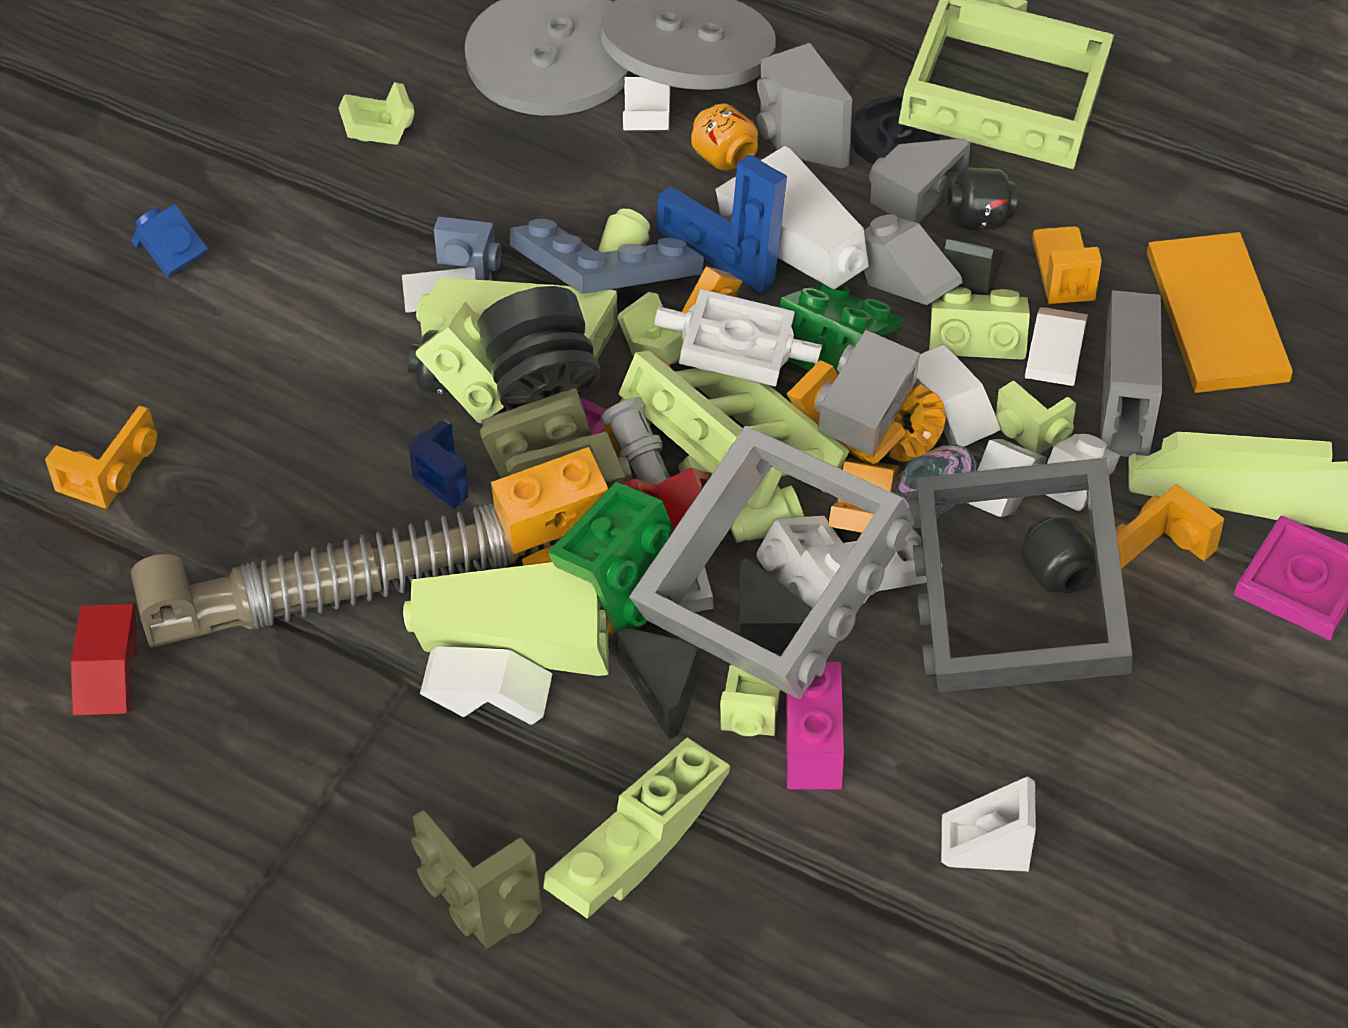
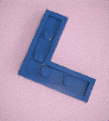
(747, 243)

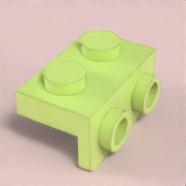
(981, 324)
(461, 363)

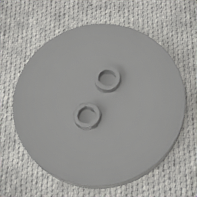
(688, 41)
(543, 56)

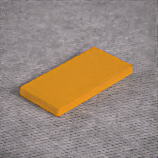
(1218, 312)

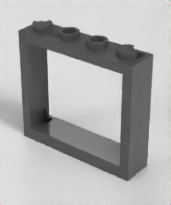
(1031, 665)

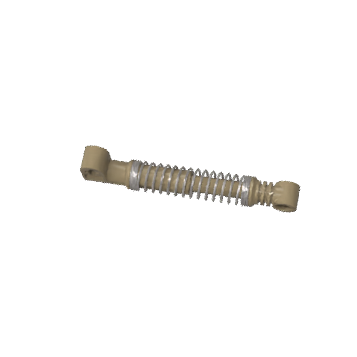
(254, 595)

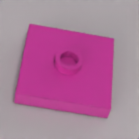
(1299, 578)

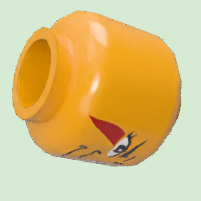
(724, 136)

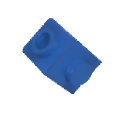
(168, 239)

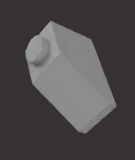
(917, 176)
(907, 261)

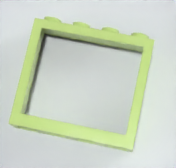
(996, 122)

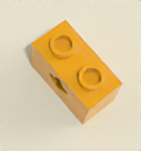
(547, 499)

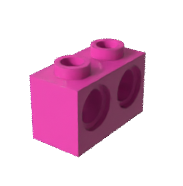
(816, 733)

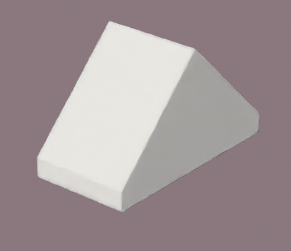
(992, 830)

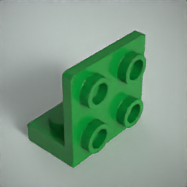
(835, 320)
(615, 548)

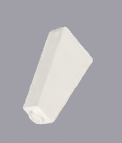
(815, 227)

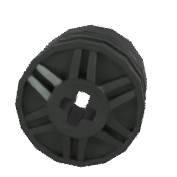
(537, 345)

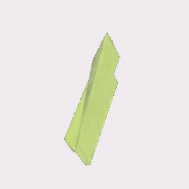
(1250, 476)

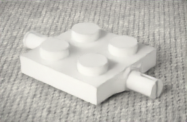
(737, 337)

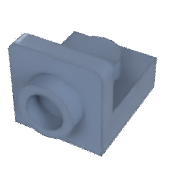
(467, 245)

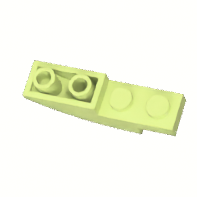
(641, 831)

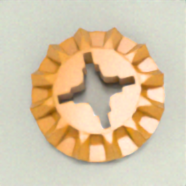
(927, 420)

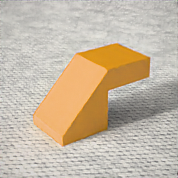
(849, 517)

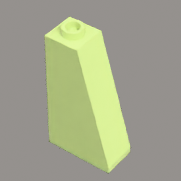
(448, 293)
(520, 608)

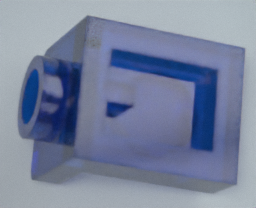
(437, 464)

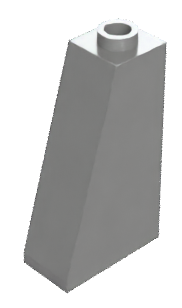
(1131, 373)

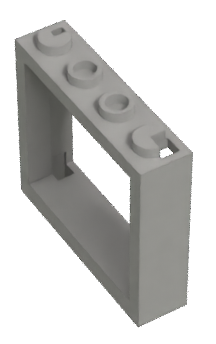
(710, 519)

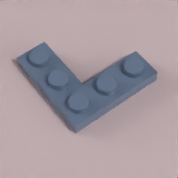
(598, 271)

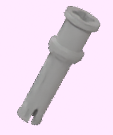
(637, 440)

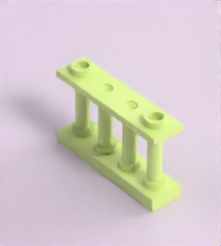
(703, 424)

